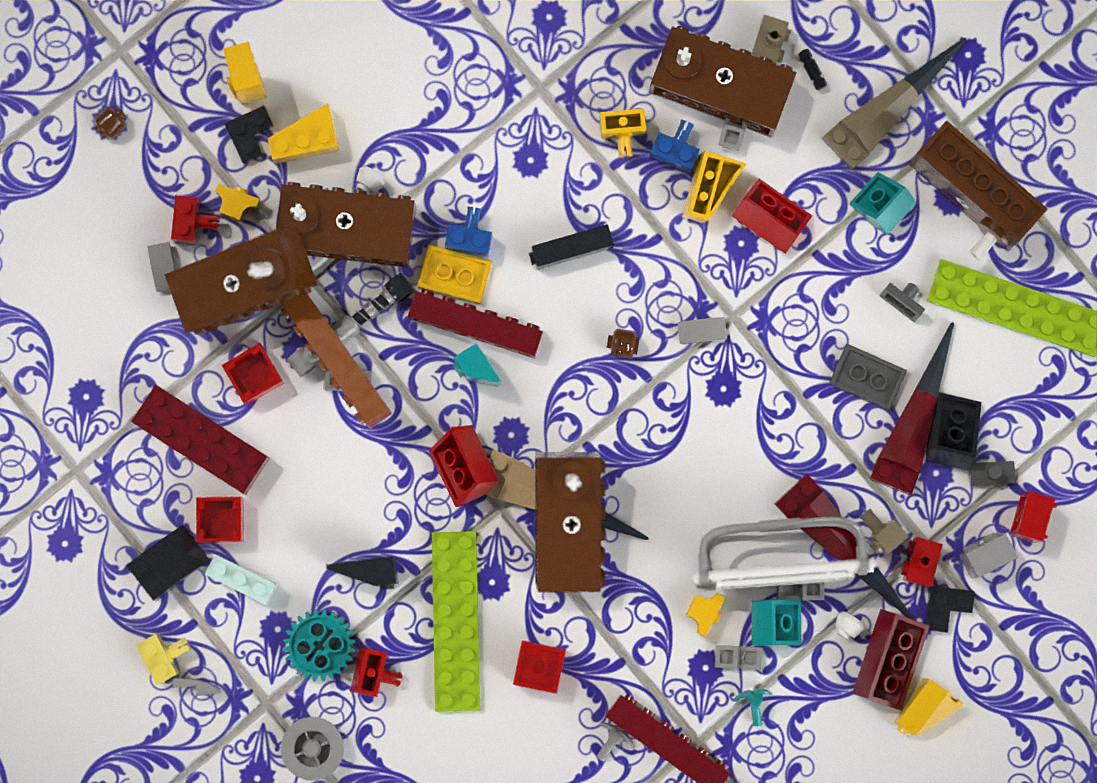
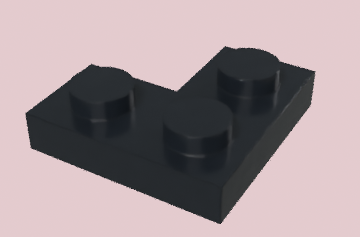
(243, 130)
(942, 601)

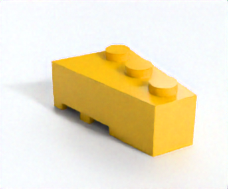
(245, 76)
(305, 137)
(710, 183)

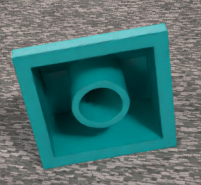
(883, 202)
(475, 367)
(776, 622)

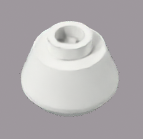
(369, 180)
(848, 625)

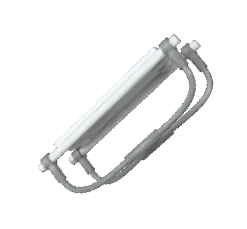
(788, 573)

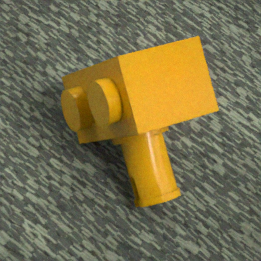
(622, 126)

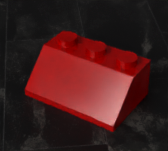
(771, 215)
(463, 465)

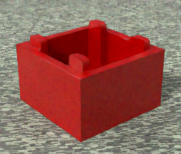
(253, 374)
(1032, 517)
(219, 519)
(539, 667)

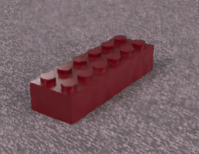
(200, 439)

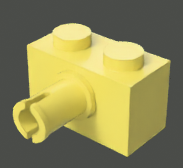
(160, 658)

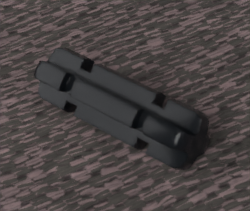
(812, 69)

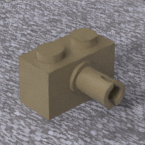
(771, 38)
(884, 536)

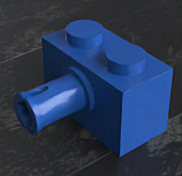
(675, 150)
(469, 238)

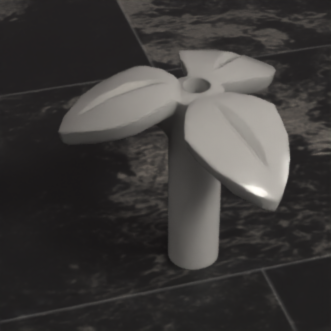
(615, 737)

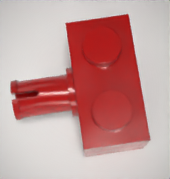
(188, 220)
(921, 561)
(370, 673)

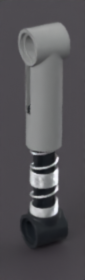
(346, 328)

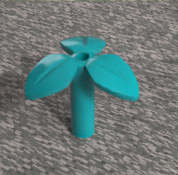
(755, 699)

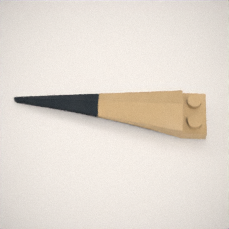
(518, 487)

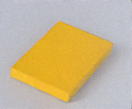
(454, 274)

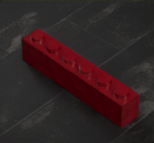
(475, 324)
(666, 743)

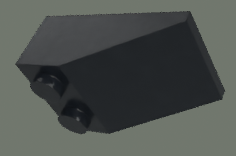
(954, 432)
(167, 563)
(376, 571)

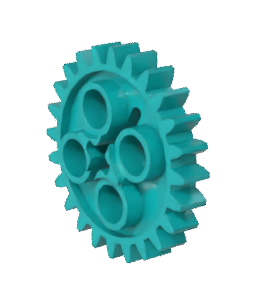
(335, 658)

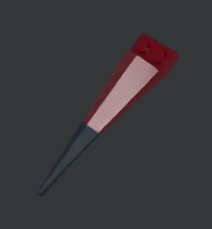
(905, 448)
(808, 501)

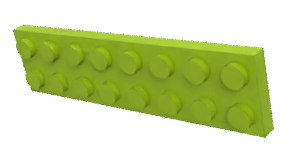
(1015, 307)
(455, 621)

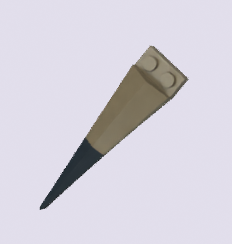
(864, 128)

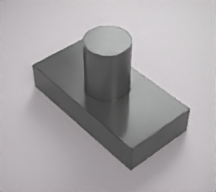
(903, 300)
(992, 473)

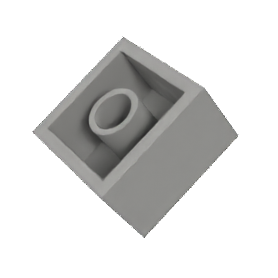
(988, 556)

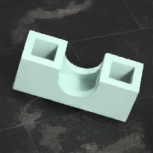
(240, 579)

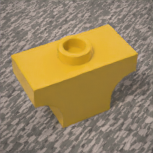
(236, 202)
(705, 612)

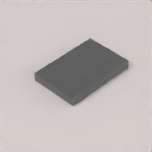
(867, 377)

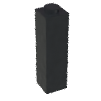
(571, 247)

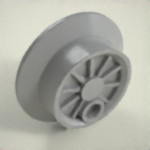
(312, 748)

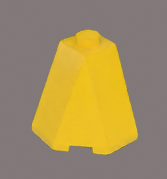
(926, 707)

